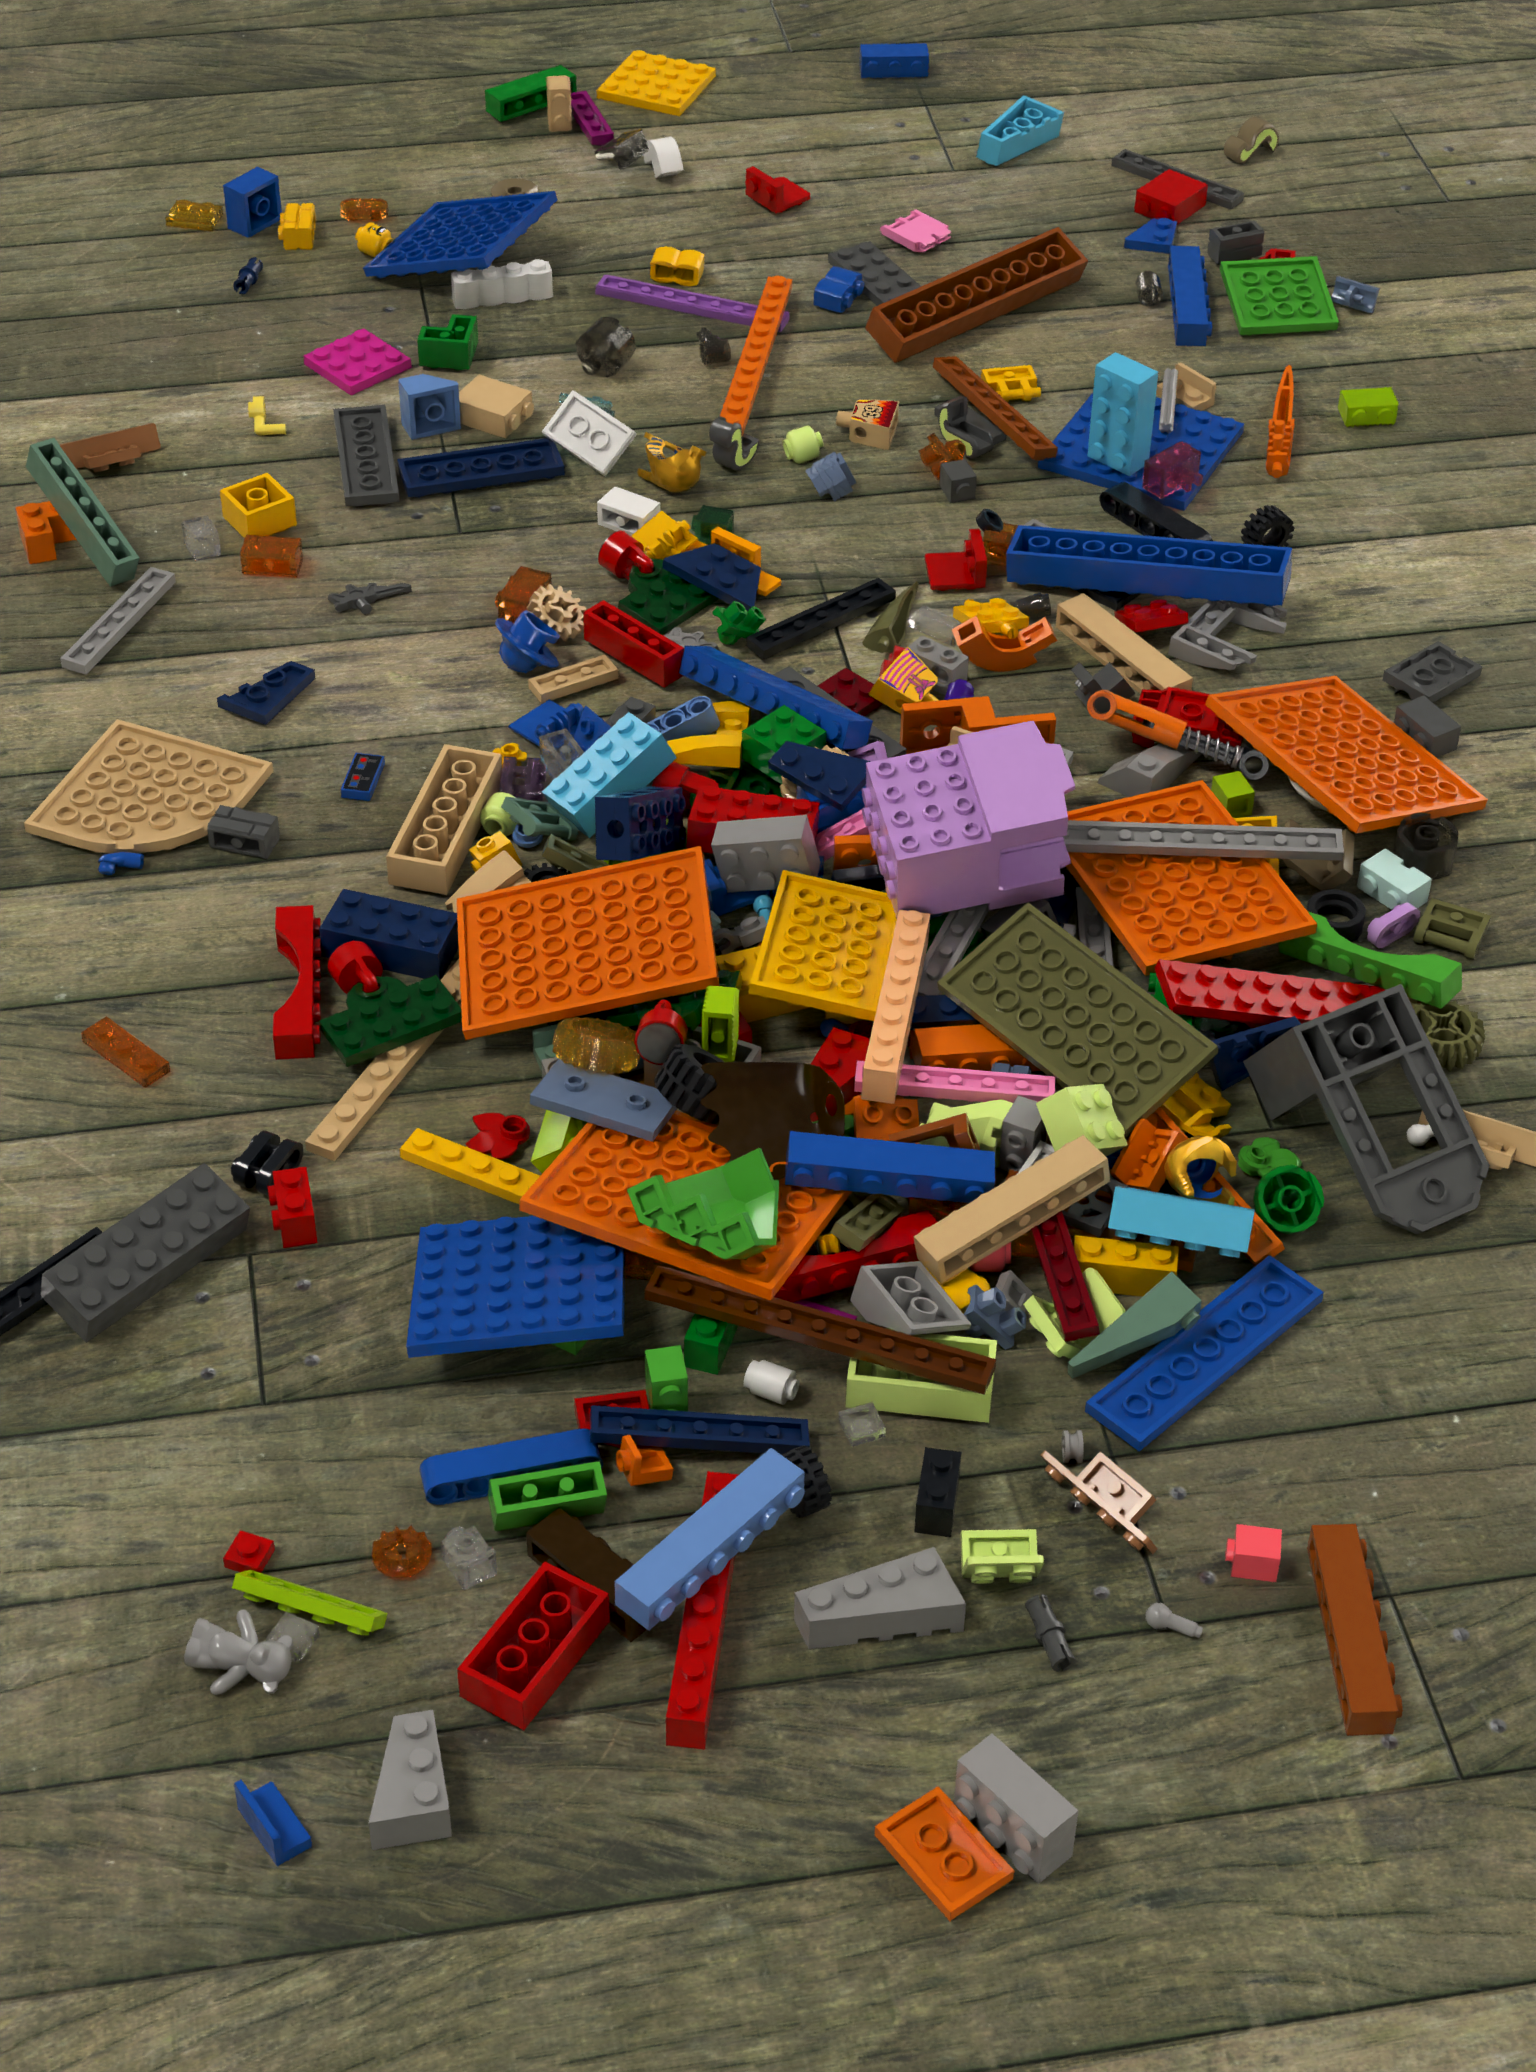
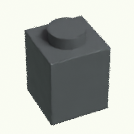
(957, 481)

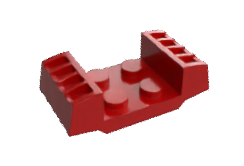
(1190, 708)

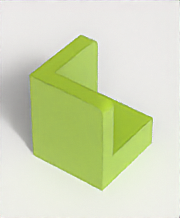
(1234, 793)

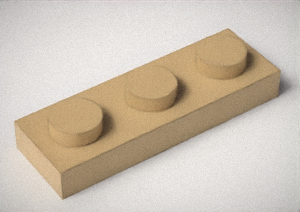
(573, 678)

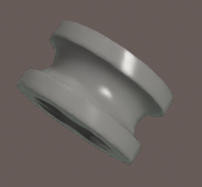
(1072, 1446)

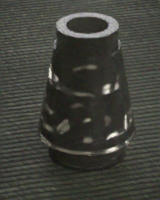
(1034, 606)

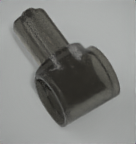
(713, 348)

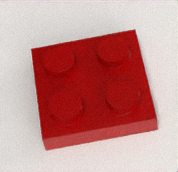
(1154, 616)

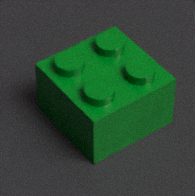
(768, 734)

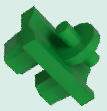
(737, 622)

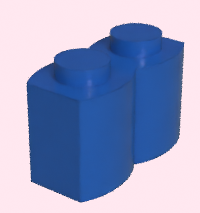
(838, 289)

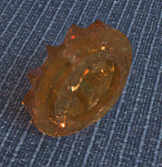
(388, 1560)

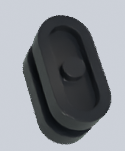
(263, 1157)

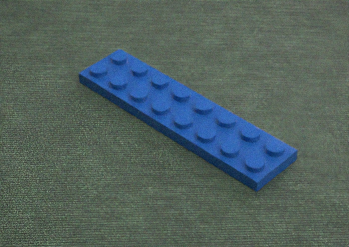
(1198, 1360)

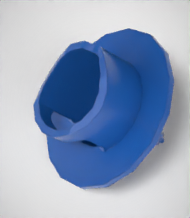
(525, 642)

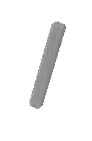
(1168, 400)

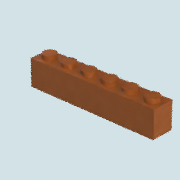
(1353, 1630)

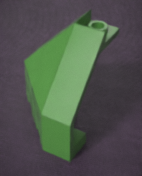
(719, 1210)

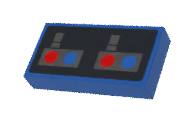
(362, 776)

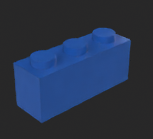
(894, 60)

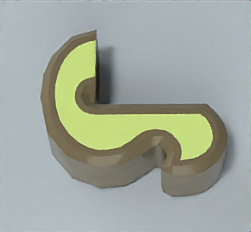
(1250, 136)

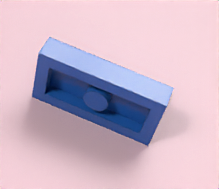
(272, 1821)

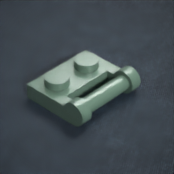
(539, 818)

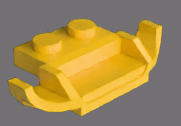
(1195, 1106)

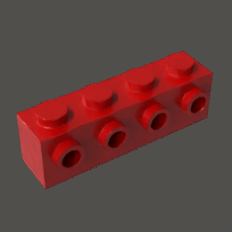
(633, 643)

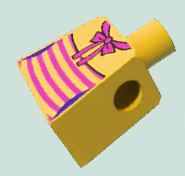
(905, 682)

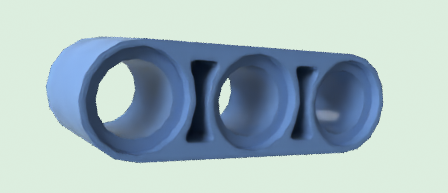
(689, 719)

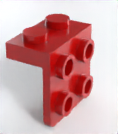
(773, 193)

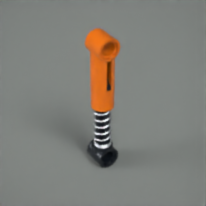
(1173, 732)

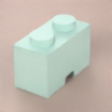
(1393, 883)

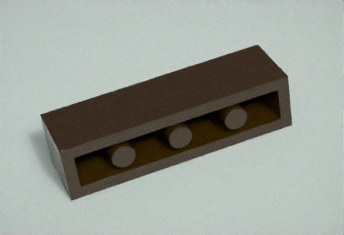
(572, 1548)

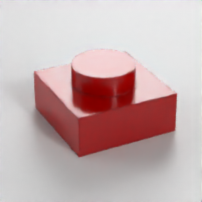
(248, 1552)

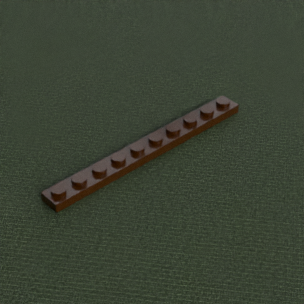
(821, 1330)

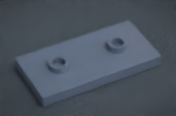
(603, 1100)

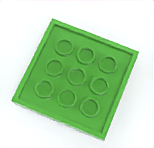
(1278, 295)

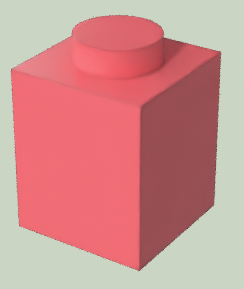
(1254, 1552)

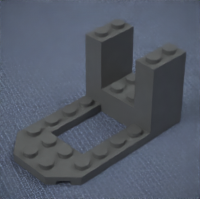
(1354, 1046)

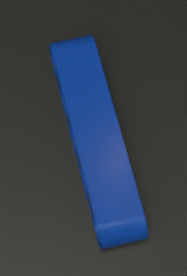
(468, 1472)

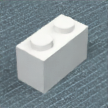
(625, 510)

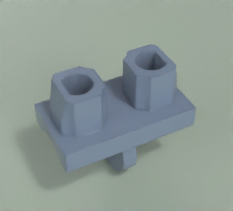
(1355, 294)
(990, 1319)

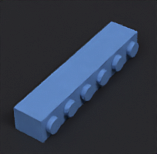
(709, 1539)

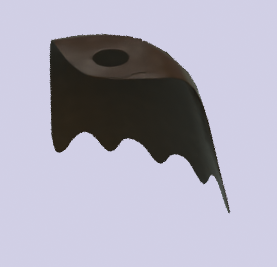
(765, 1102)

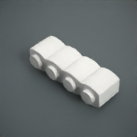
(502, 284)

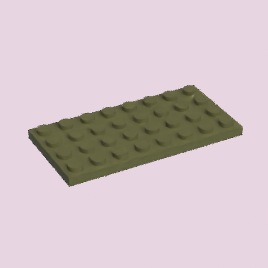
(1077, 1015)

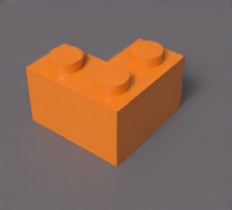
(40, 531)

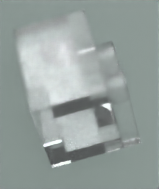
(464, 1550)

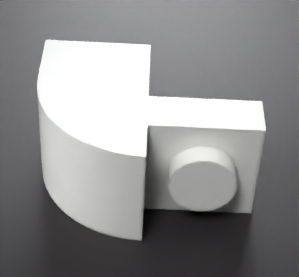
(664, 157)

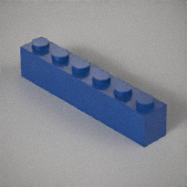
(1189, 296)
(888, 1167)

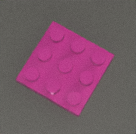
(357, 361)

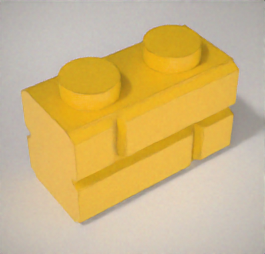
(297, 226)

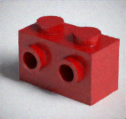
(294, 1207)

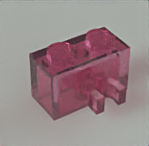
(1172, 470)

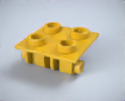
(664, 536)

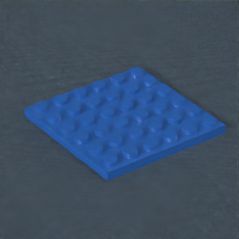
(460, 234)
(1199, 429)
(512, 1286)

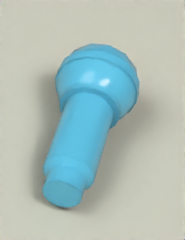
(763, 906)

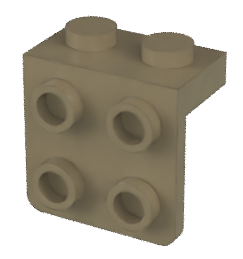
(1325, 873)

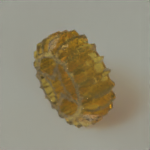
(596, 1045)

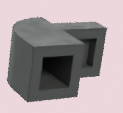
(1107, 679)

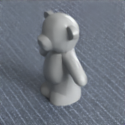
(219, 1649)

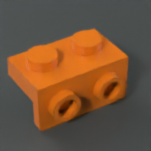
(1144, 1158)

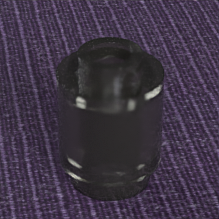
(1149, 288)

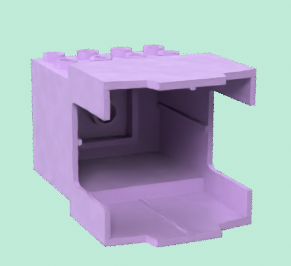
(971, 821)

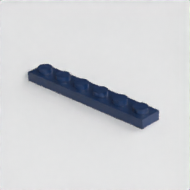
(697, 1430)

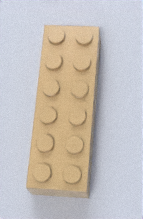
(444, 820)

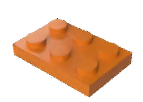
(944, 1853)

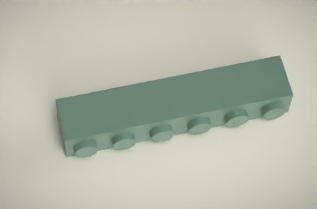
(82, 512)

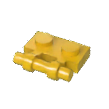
(1013, 382)

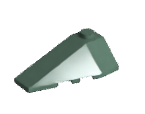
(1150, 1320)

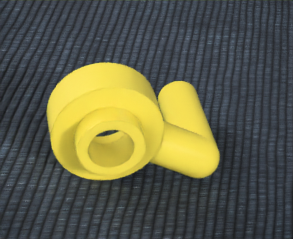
(258, 411)

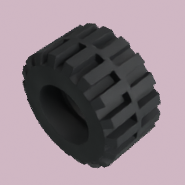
(685, 1082)

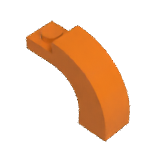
(999, 651)

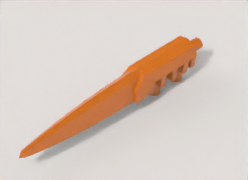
(1281, 428)

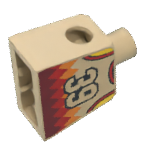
(871, 422)

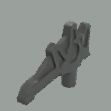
(362, 597)

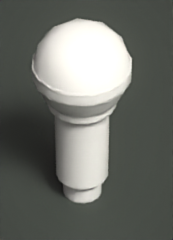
(1419, 1134)

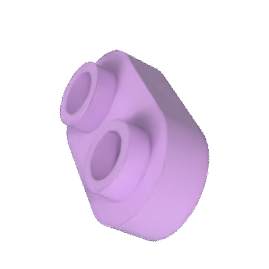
(1393, 925)

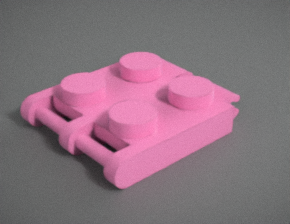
(917, 231)

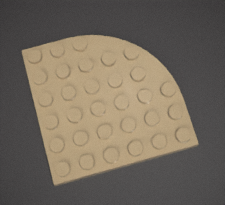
(145, 792)

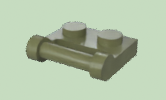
(1453, 921)

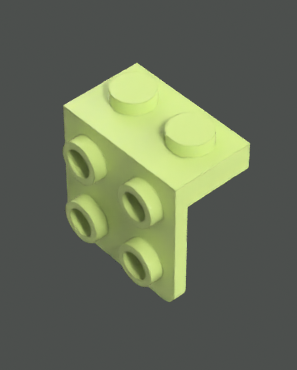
(1044, 1317)
(1000, 1554)

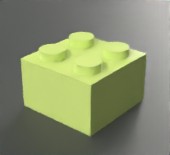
(1080, 1112)

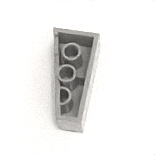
(881, 1602)

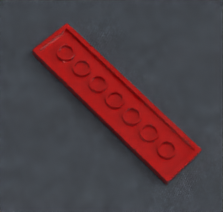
(1252, 995)

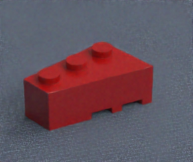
(839, 1060)

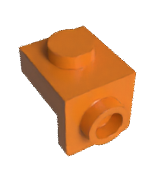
(643, 1464)

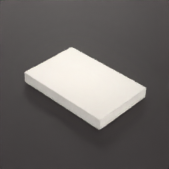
(589, 433)

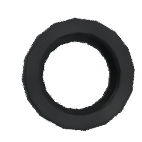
(1342, 903)

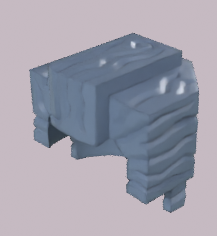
(831, 476)

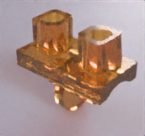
(937, 453)

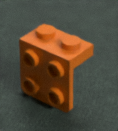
(881, 1119)

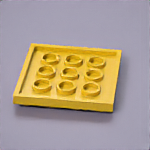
(656, 83)

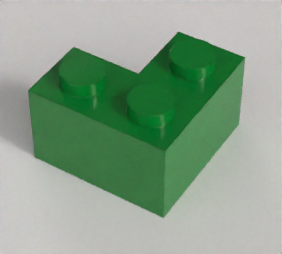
(449, 346)

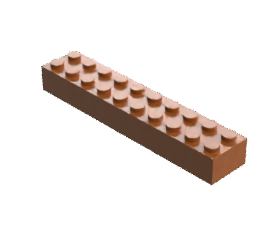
(976, 294)

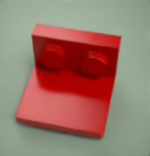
(959, 569)

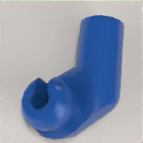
(120, 859)

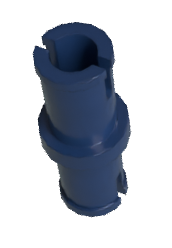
(248, 275)

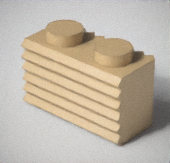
(559, 103)

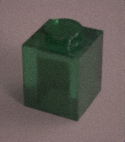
(709, 519)

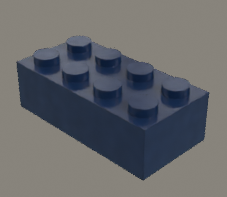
(400, 934)

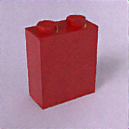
(1171, 197)

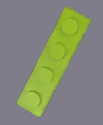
(323, 1606)

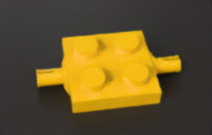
(994, 615)

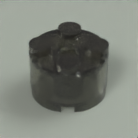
(605, 347)
(1427, 844)

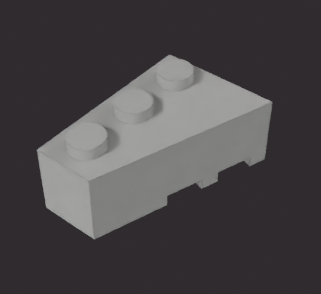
(411, 1786)

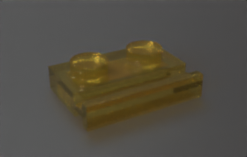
(194, 215)

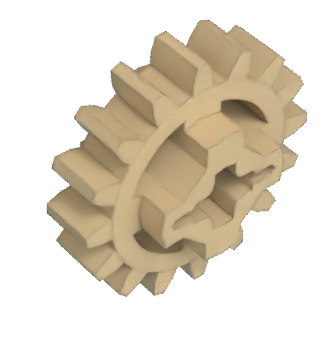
(558, 610)

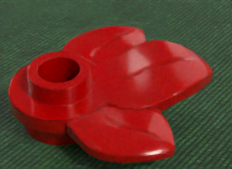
(499, 1134)

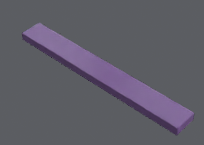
(680, 300)

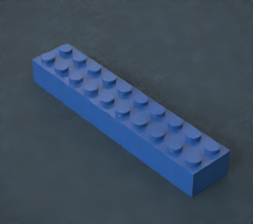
(1149, 565)

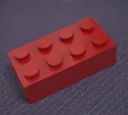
(720, 804)
(533, 1645)

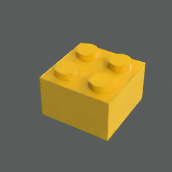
(258, 506)

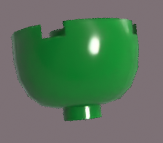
(1288, 1199)

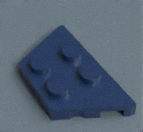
(717, 573)

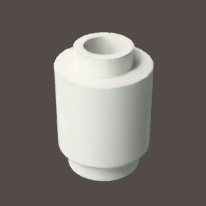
(771, 1381)

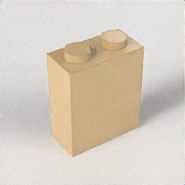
(494, 406)

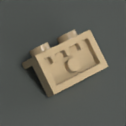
(1192, 389)

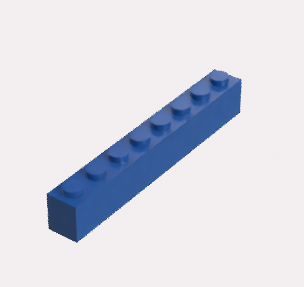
(769, 693)

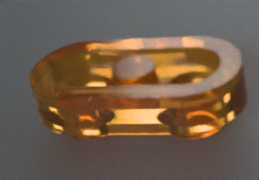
(364, 208)

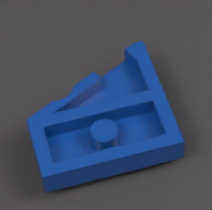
(1153, 236)

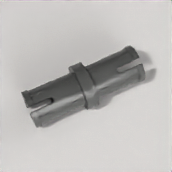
(1050, 1633)

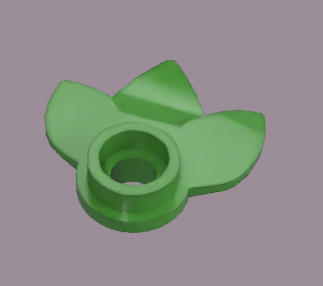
(1265, 1156)

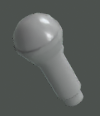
(1160, 1617)

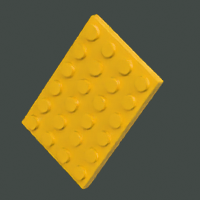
(825, 946)

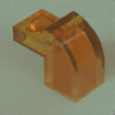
(997, 544)

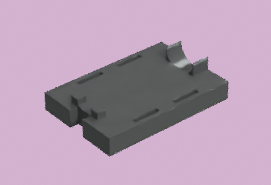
(1432, 673)

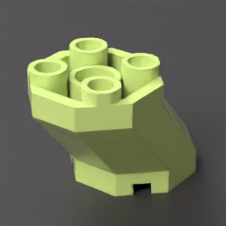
(984, 1118)

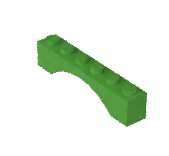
(1423, 977)

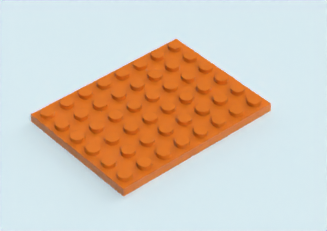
(1345, 753)
(1185, 904)
(585, 943)
(589, 1195)

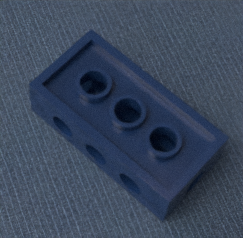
(634, 823)

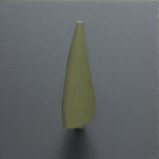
(891, 624)

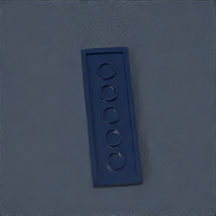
(480, 467)

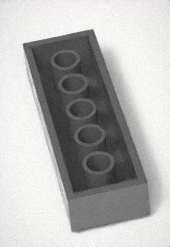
(144, 1252)

